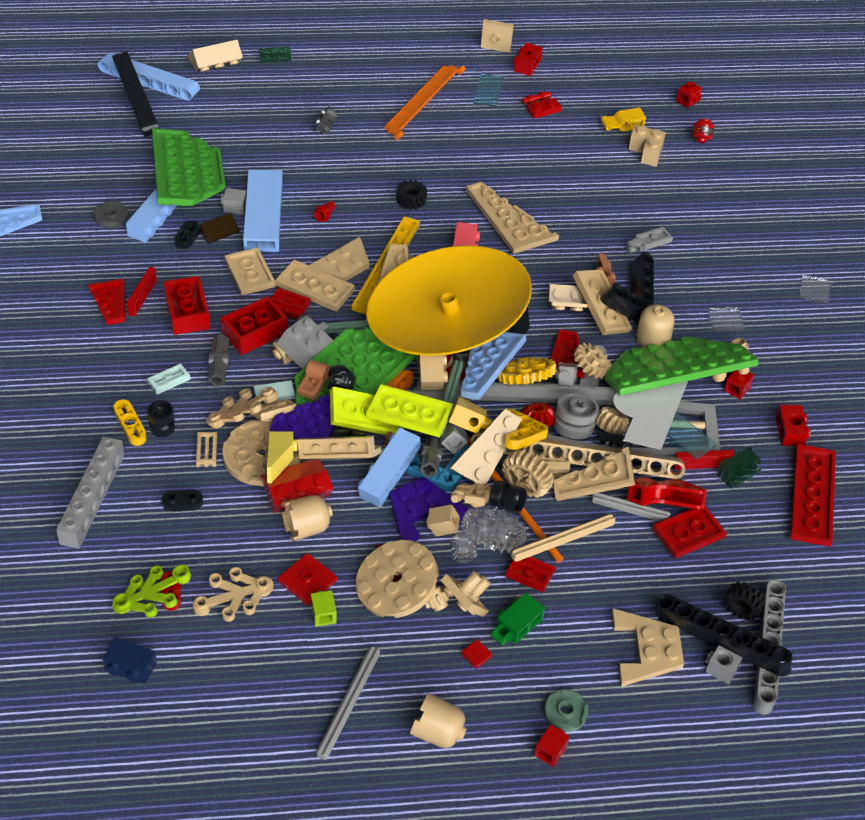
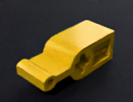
(624, 119)

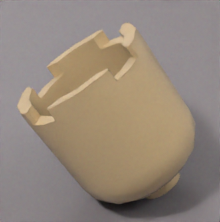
(655, 325)
(306, 516)
(440, 723)

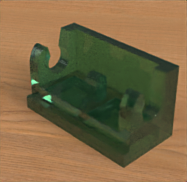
(739, 468)

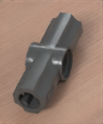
(219, 360)
(430, 456)

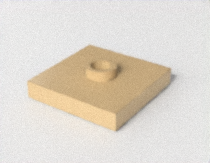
(497, 35)

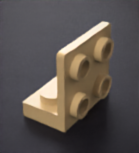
(566, 296)

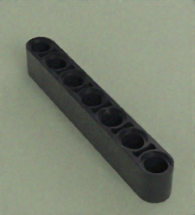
(135, 93)
(673, 609)

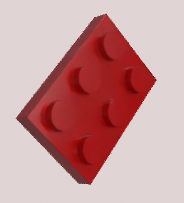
(689, 531)

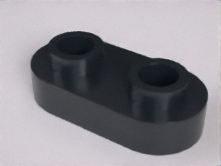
(187, 234)
(607, 440)
(182, 500)

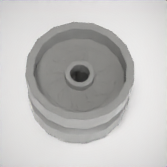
(575, 415)

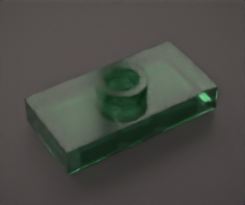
(275, 54)

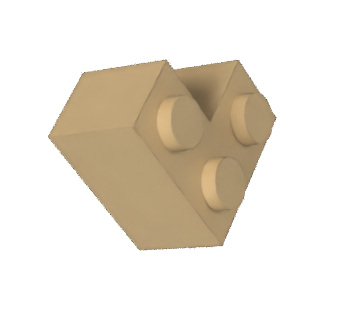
(648, 142)
(432, 372)

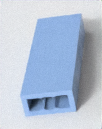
(263, 210)

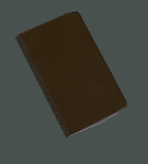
(219, 228)

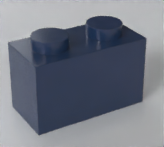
(129, 660)

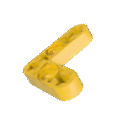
(527, 432)

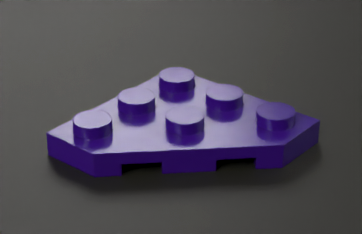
(306, 420)

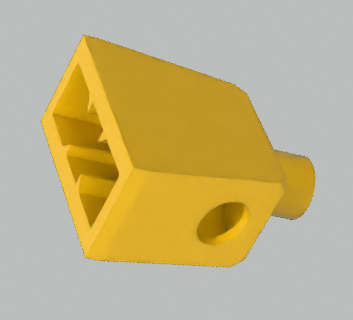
(463, 414)

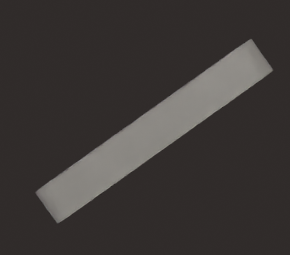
(771, 629)

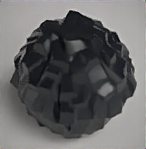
(341, 377)

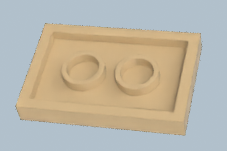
(250, 271)

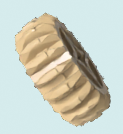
(529, 472)

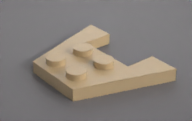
(657, 647)

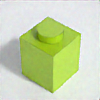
(323, 608)

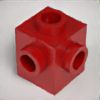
(689, 94)

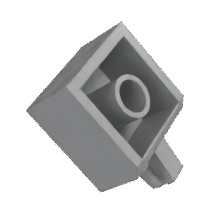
(304, 340)

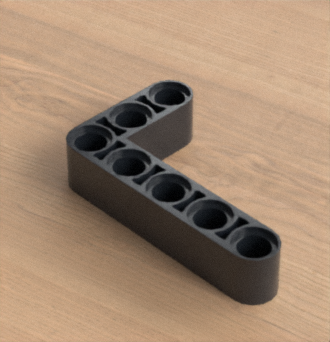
(641, 291)

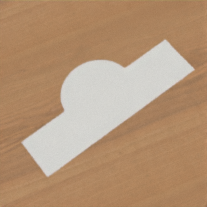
(651, 413)

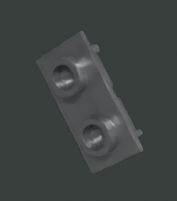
(325, 123)

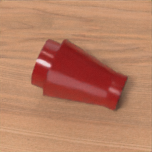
(323, 212)

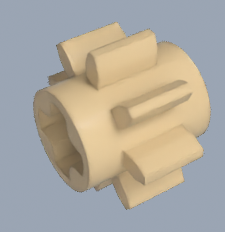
(438, 600)

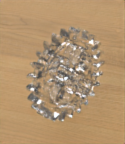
(494, 528)

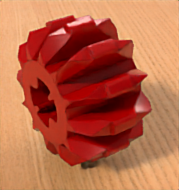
(540, 412)

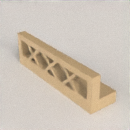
(337, 447)

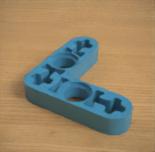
(443, 475)

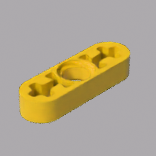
(129, 429)

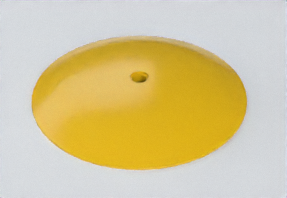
(449, 300)

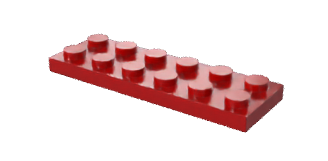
(813, 495)

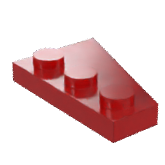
(110, 300)
(564, 349)

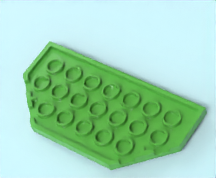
(185, 168)
(365, 356)
(675, 363)

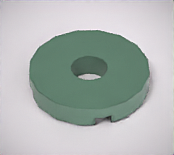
(558, 719)

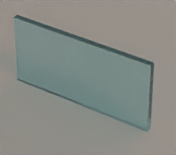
(488, 90)
(689, 437)

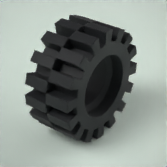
(418, 196)
(744, 600)

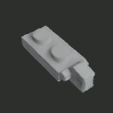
(649, 240)

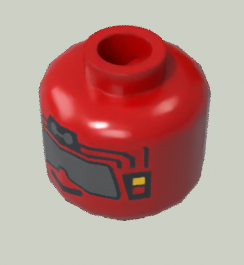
(703, 130)

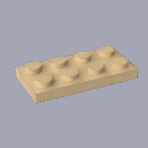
(315, 284)
(592, 285)

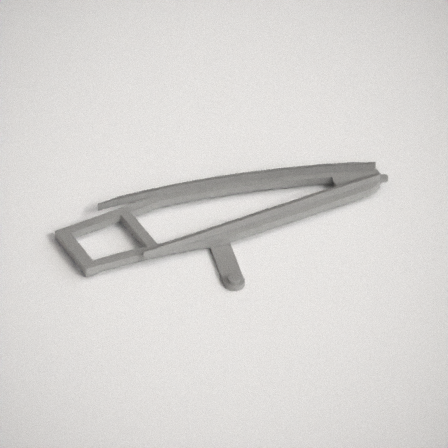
(588, 386)

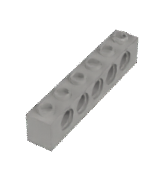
(90, 493)

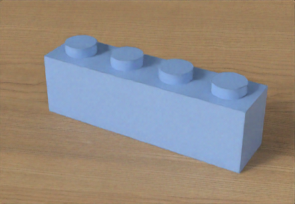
(148, 218)
(389, 467)

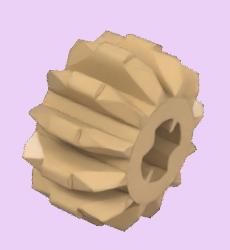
(612, 421)

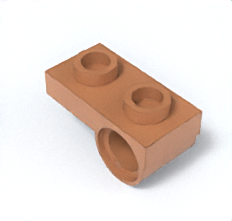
(605, 265)
(314, 380)

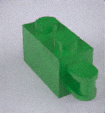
(518, 620)

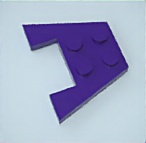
(413, 503)

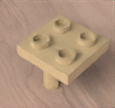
(468, 592)

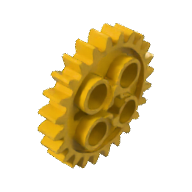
(527, 370)

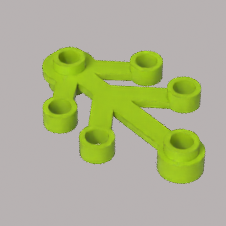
(129, 601)

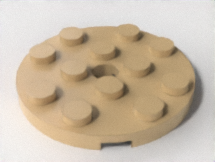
(242, 450)
(408, 594)

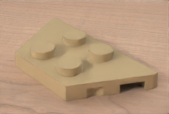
(345, 261)

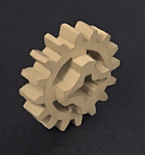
(592, 360)

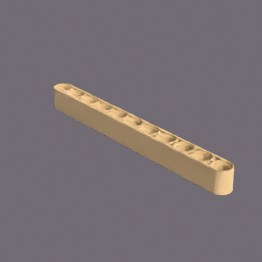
(588, 450)

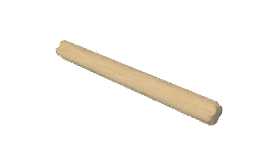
(562, 537)

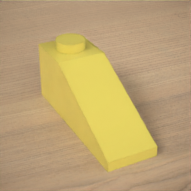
(279, 453)

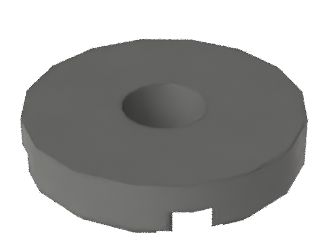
(119, 217)

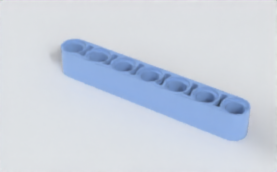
(155, 78)

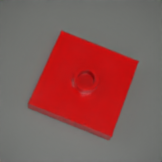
(307, 577)

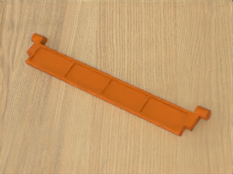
(420, 99)

